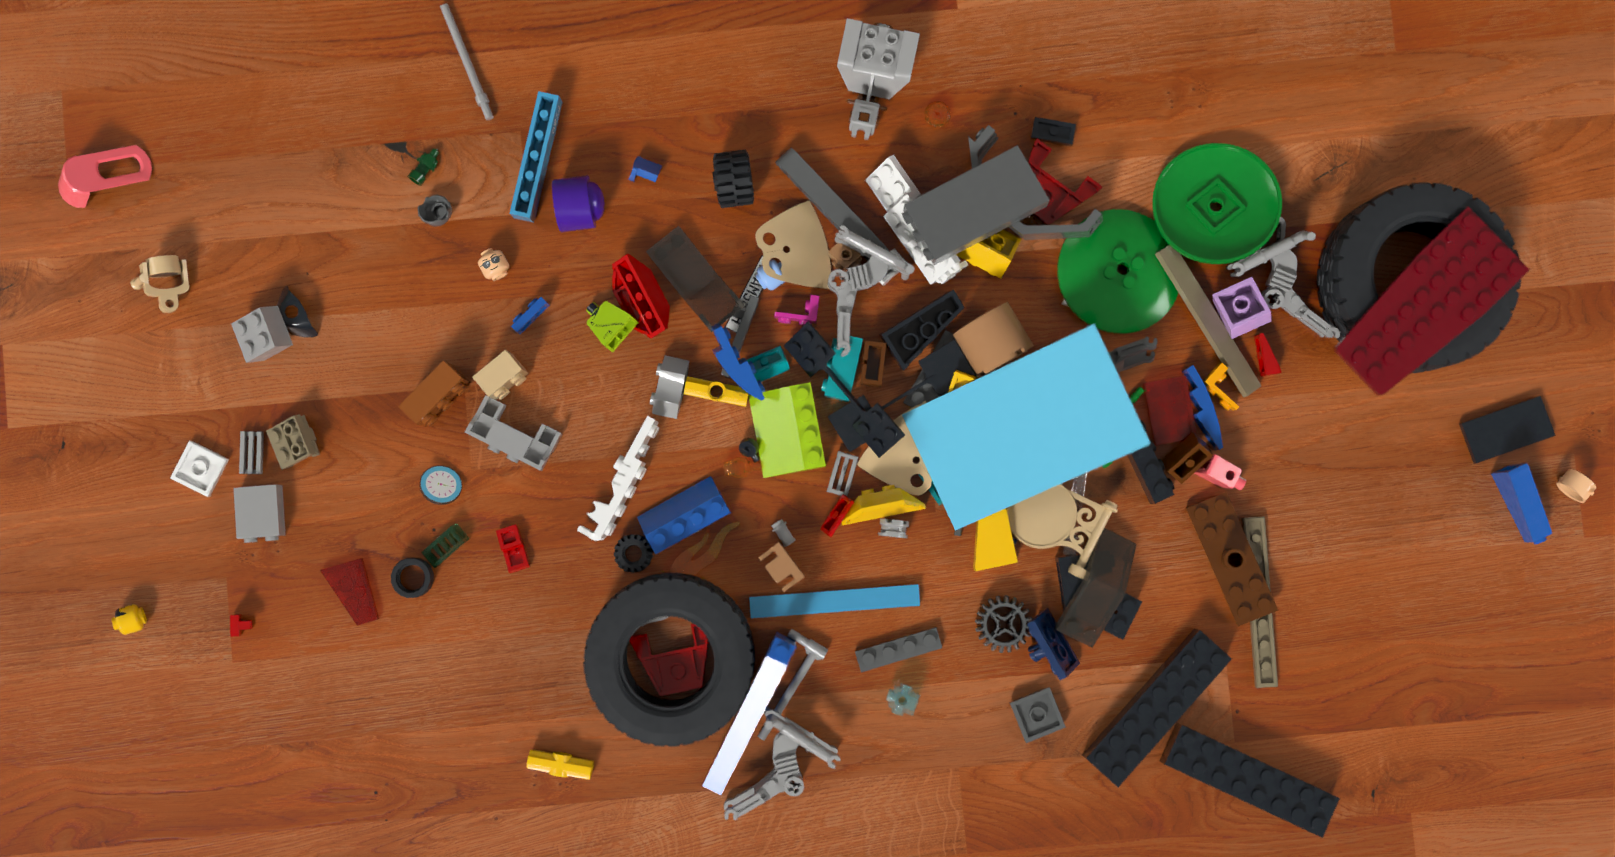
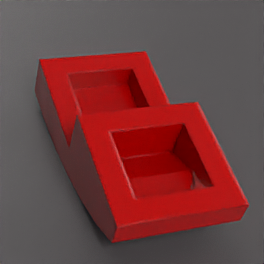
(513, 548)

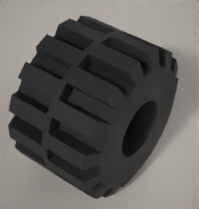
(733, 178)

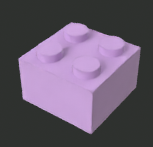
(1241, 307)

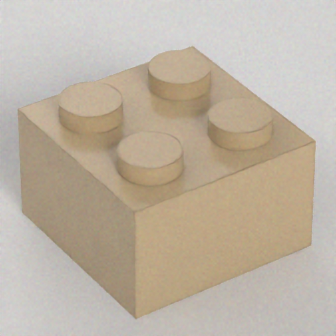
(501, 375)

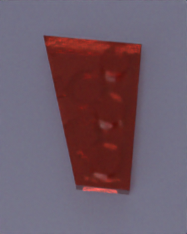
(353, 590)

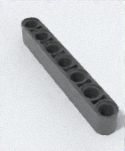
(823, 196)

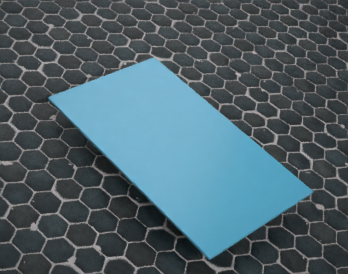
(1026, 427)

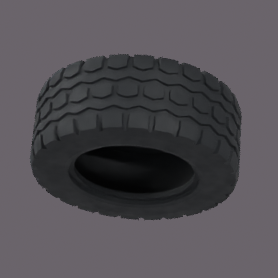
(1351, 251)

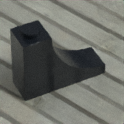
(1067, 582)

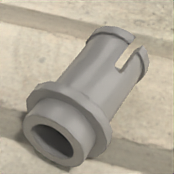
(783, 532)

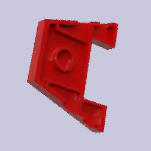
(1060, 197)
(677, 669)

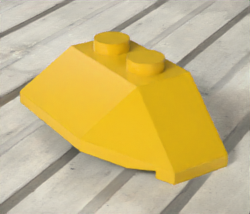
(881, 504)

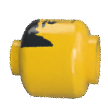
(129, 619)

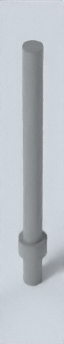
(481, 97)

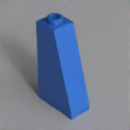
(1523, 501)

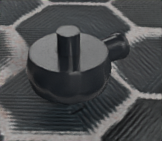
(749, 448)

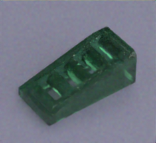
(455, 536)

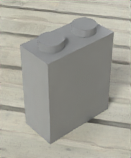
(259, 512)

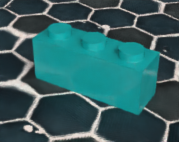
(843, 368)

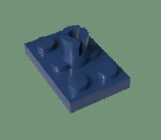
(1051, 645)

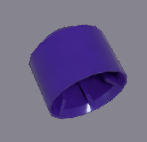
(577, 203)

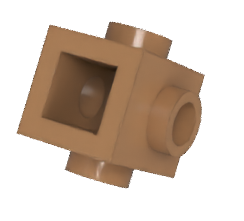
(838, 256)

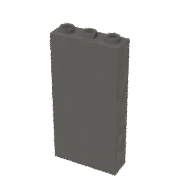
(975, 205)

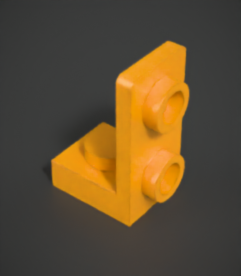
(1217, 376)

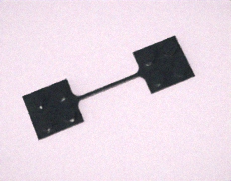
(939, 373)
(875, 424)

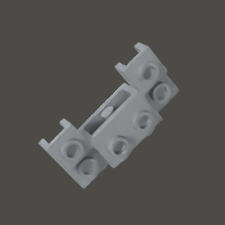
(509, 440)

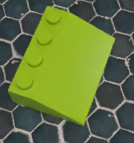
(787, 430)

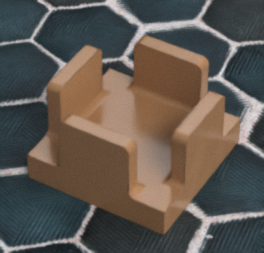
(782, 566)

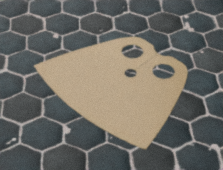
(808, 255)
(897, 463)

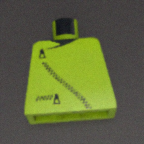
(610, 324)

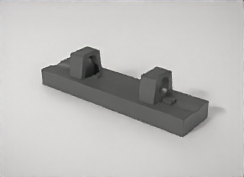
(746, 318)

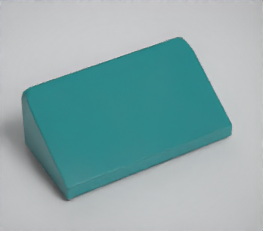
(769, 364)

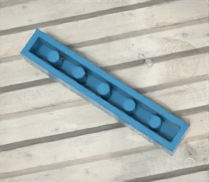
(536, 157)

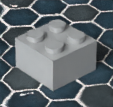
(262, 334)

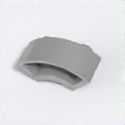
(670, 387)

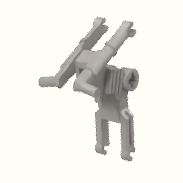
(860, 278)
(1282, 279)
(785, 764)

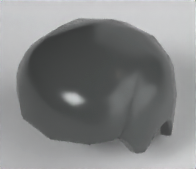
(435, 210)

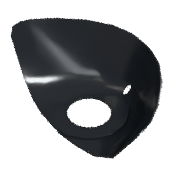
(300, 324)

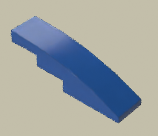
(1206, 415)

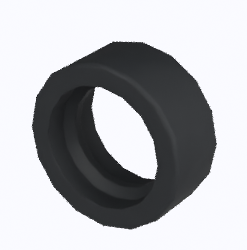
(400, 589)

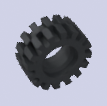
(623, 562)

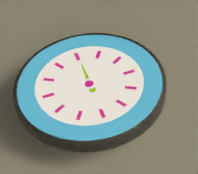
(440, 485)

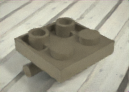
(293, 441)

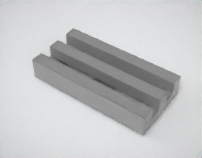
(243, 452)
(847, 457)

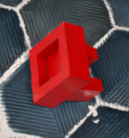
(238, 625)

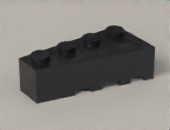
(919, 329)

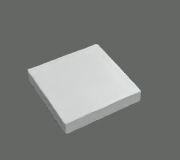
(199, 468)

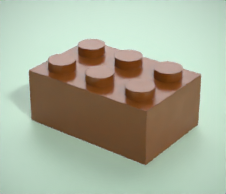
(434, 394)

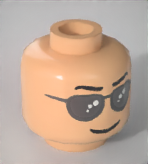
(493, 264)

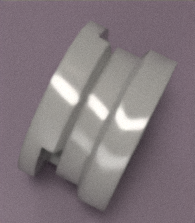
(893, 528)

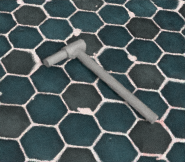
(814, 651)

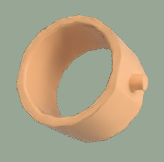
(1576, 485)

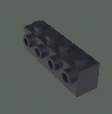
(1150, 473)

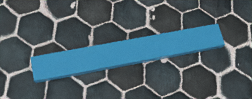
(834, 601)

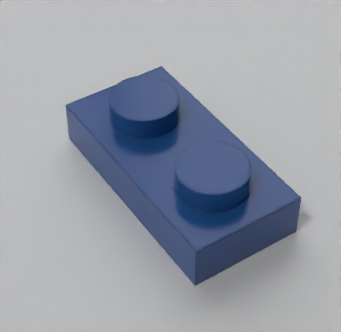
(523, 321)

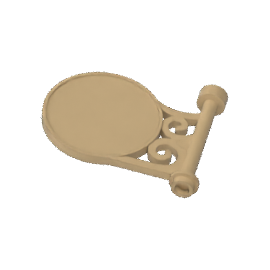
(1051, 518)

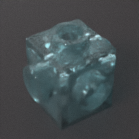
(908, 705)

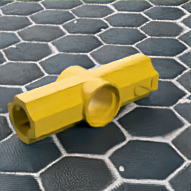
(701, 388)
(560, 764)

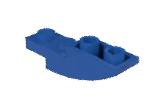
(739, 370)

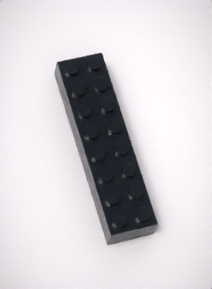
(1157, 707)
(1249, 780)

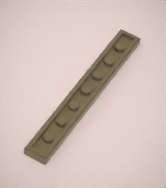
(1208, 320)
(1262, 628)

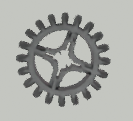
(1010, 616)

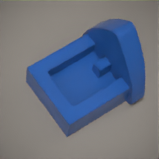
(645, 169)

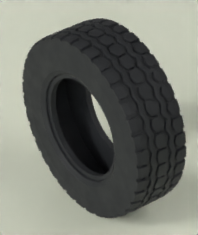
(659, 719)

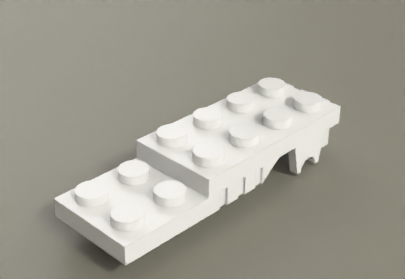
(894, 190)
(629, 471)

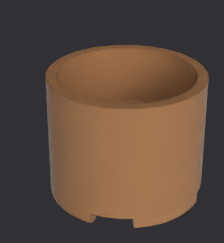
(993, 340)

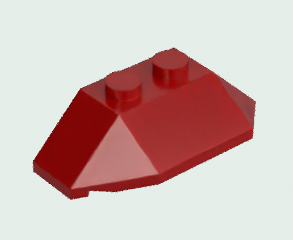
(640, 295)

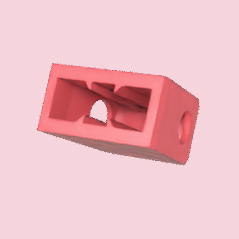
(1221, 473)

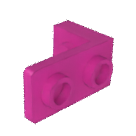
(811, 307)

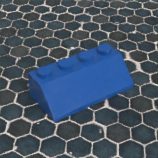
(683, 515)

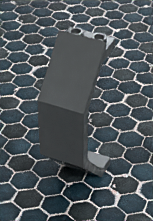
(978, 149)

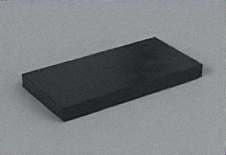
(1507, 429)

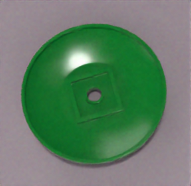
(1220, 175)
(1096, 288)

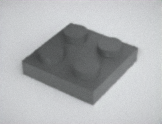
(1037, 714)

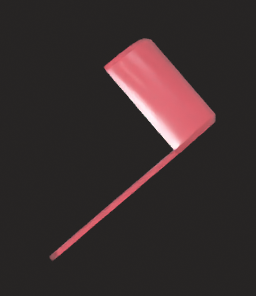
(82, 176)

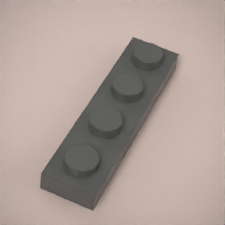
(898, 649)

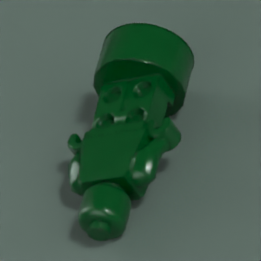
(426, 163)

